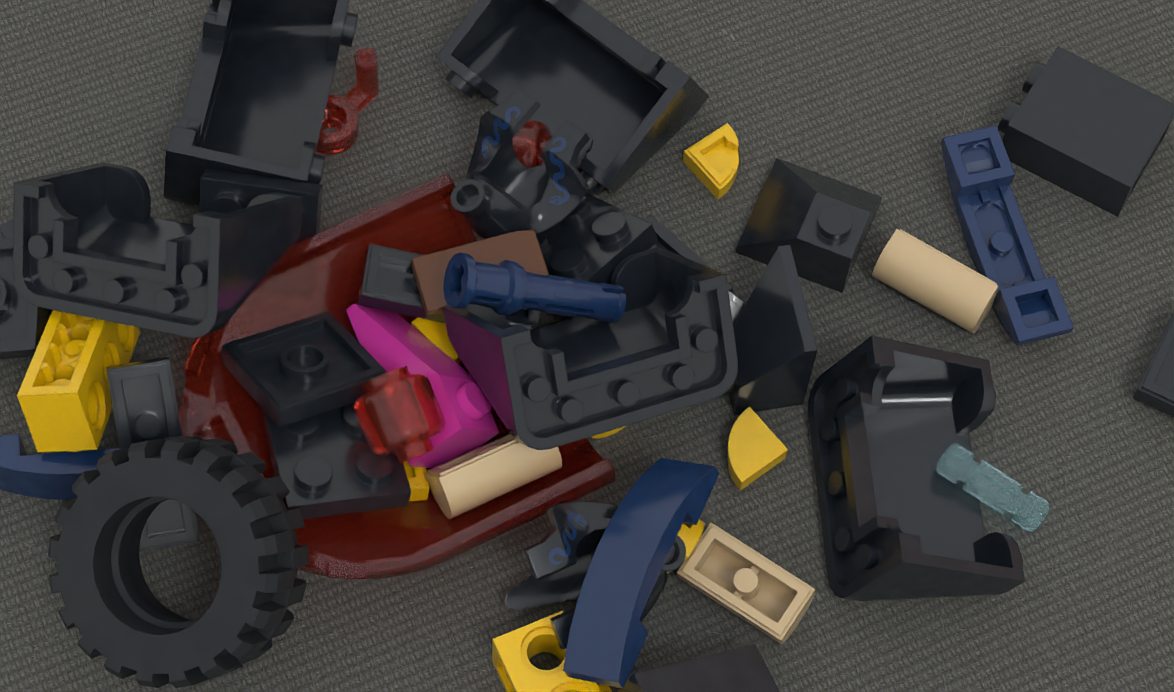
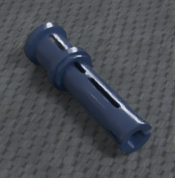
(512, 288)

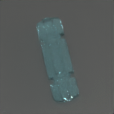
(992, 487)

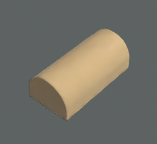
(935, 280)
(488, 473)
(747, 583)

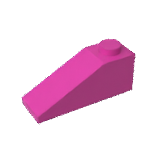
(464, 405)

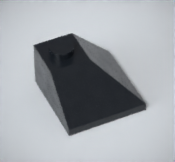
(813, 215)
(773, 341)

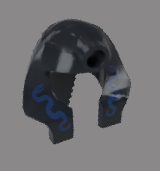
(505, 194)
(564, 558)

